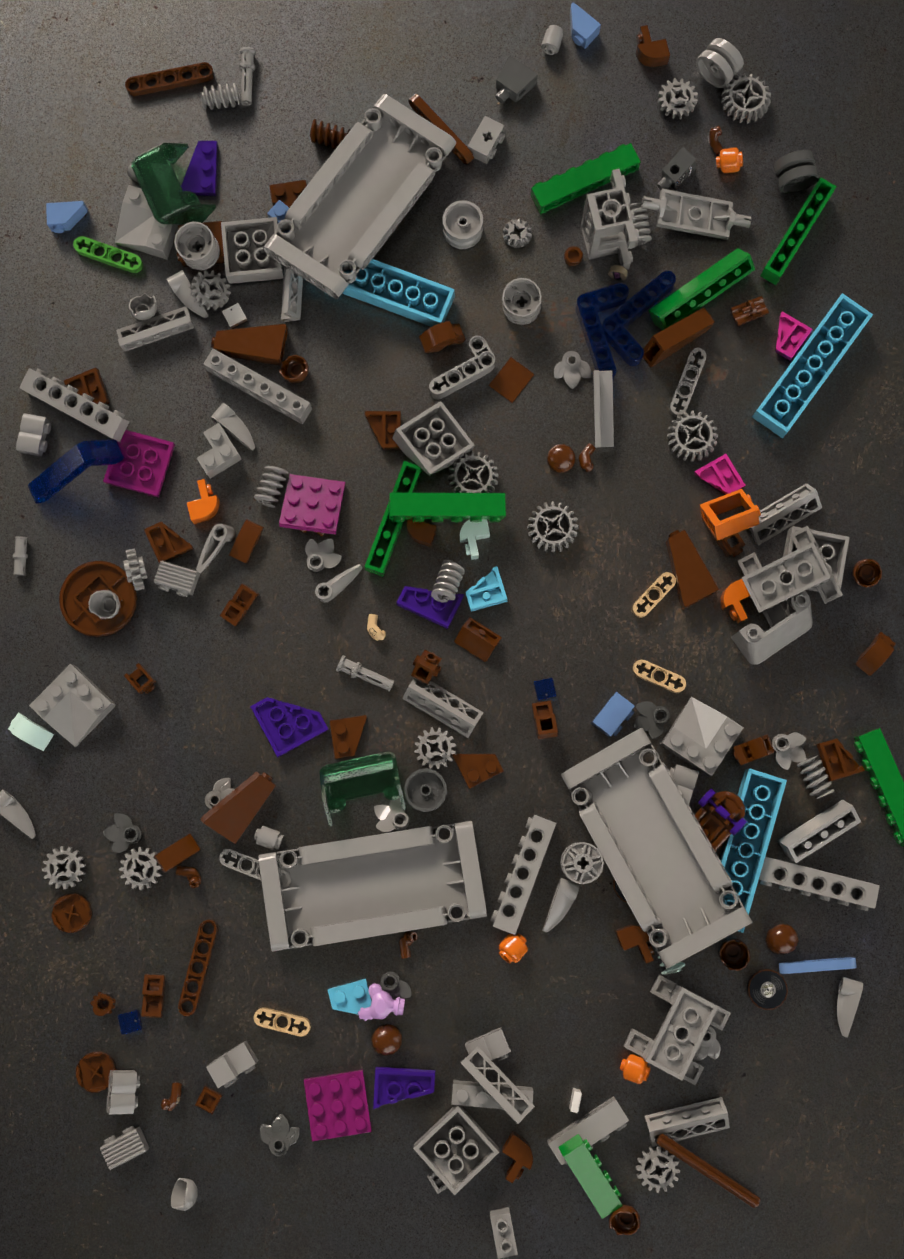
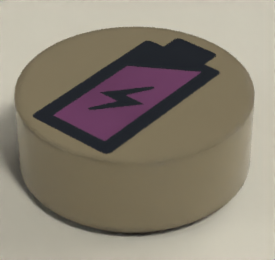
(618, 273)

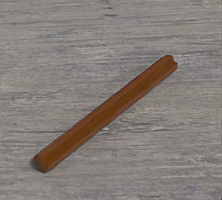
(708, 1170)

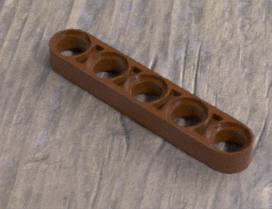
(178, 81)
(427, 113)
(191, 975)

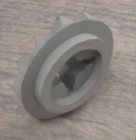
(512, 239)

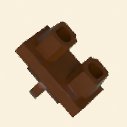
(749, 311)

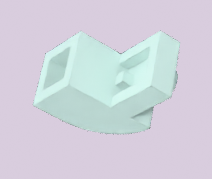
(470, 533)
(30, 732)

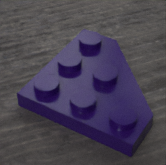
(287, 724)

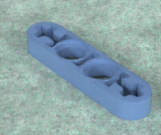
(817, 965)

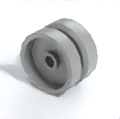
(719, 63)
(462, 224)

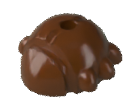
(101, 1009)

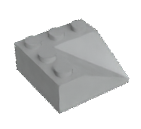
(140, 229)
(244, 250)
(433, 439)
(833, 548)
(73, 705)
(701, 736)
(456, 1148)

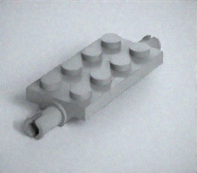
(695, 214)

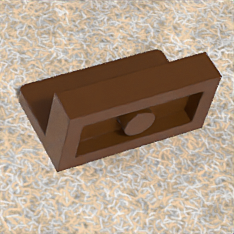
(477, 639)

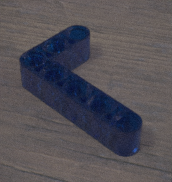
(633, 313)
(596, 329)
(72, 465)

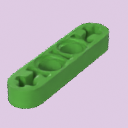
(108, 254)

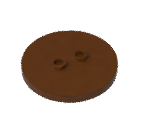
(82, 584)

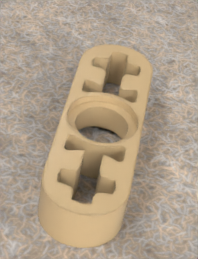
(659, 581)
(670, 687)
(269, 1013)

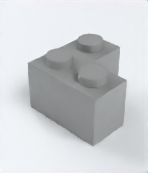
(222, 453)
(232, 1063)

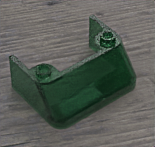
(162, 188)
(359, 779)

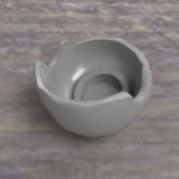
(143, 307)
(104, 604)
(184, 1194)

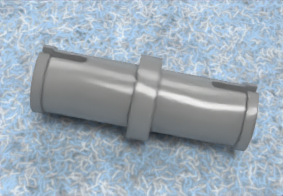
(20, 556)

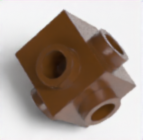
(426, 666)

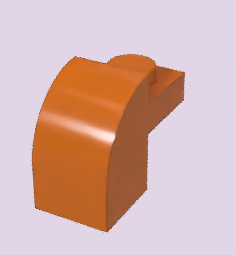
(206, 507)
(732, 597)

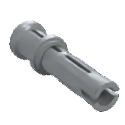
(247, 67)
(356, 670)

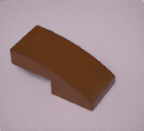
(246, 541)
(239, 605)
(177, 853)
(153, 996)

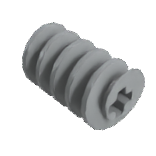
(220, 96)
(641, 223)
(270, 485)
(447, 581)
(814, 776)

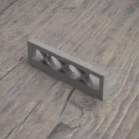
(291, 296)
(156, 331)
(603, 408)
(783, 509)
(440, 707)
(491, 1090)
(687, 1118)

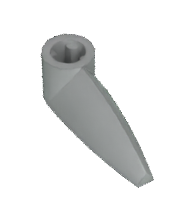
(180, 286)
(233, 425)
(214, 544)
(337, 583)
(15, 813)
(562, 901)
(848, 999)

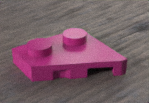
(791, 336)
(721, 475)

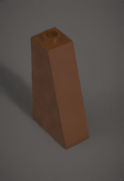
(677, 336)
(255, 344)
(691, 574)
(238, 808)

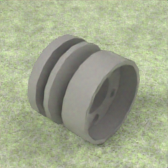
(190, 238)
(521, 291)
(573, 854)

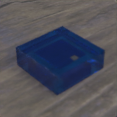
(544, 689)
(130, 1022)

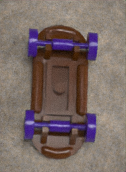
(720, 816)

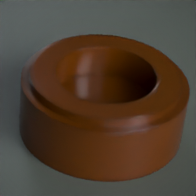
(573, 256)

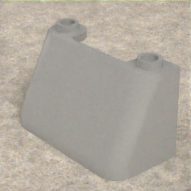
(759, 646)

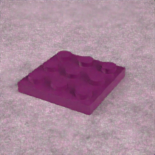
(143, 464)
(312, 504)
(337, 1105)

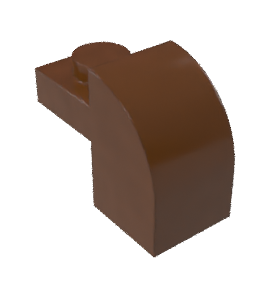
(651, 52)
(440, 336)
(421, 532)
(876, 654)
(544, 720)
(753, 749)
(634, 936)
(519, 1150)

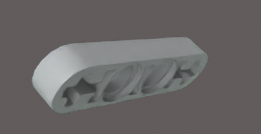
(687, 382)
(254, 871)

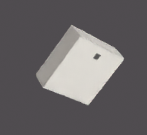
(234, 315)
(575, 1100)

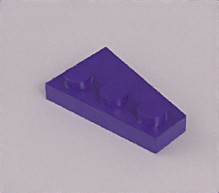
(202, 170)
(422, 603)
(401, 1083)

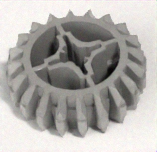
(756, 96)
(698, 440)
(469, 470)
(546, 522)

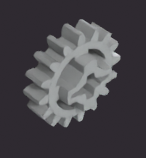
(679, 106)
(210, 290)
(135, 569)
(429, 755)
(58, 873)
(144, 876)
(665, 1167)

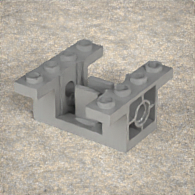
(609, 215)
(807, 570)
(688, 1012)

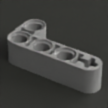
(459, 371)

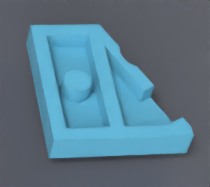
(487, 592)
(350, 996)

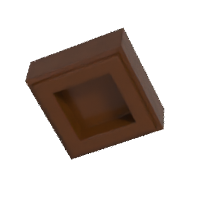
(208, 1100)

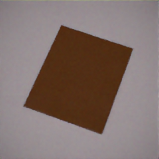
(511, 379)

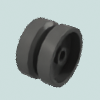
(796, 171)
(415, 784)

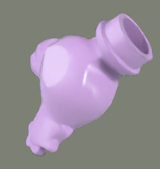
(381, 1004)

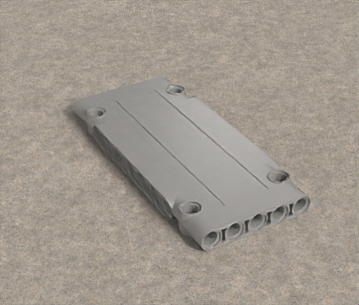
(359, 196)
(655, 848)
(372, 886)

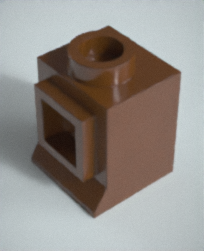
(727, 549)
(136, 675)

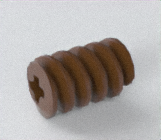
(326, 134)

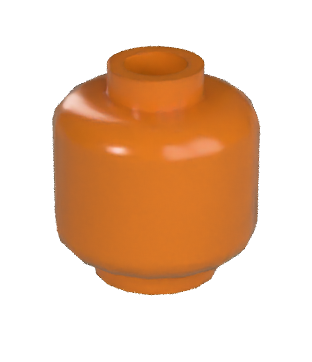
(729, 160)
(513, 948)
(635, 1069)

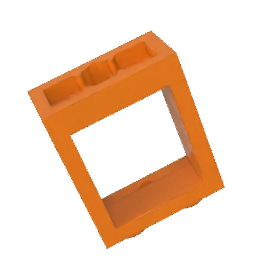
(735, 523)

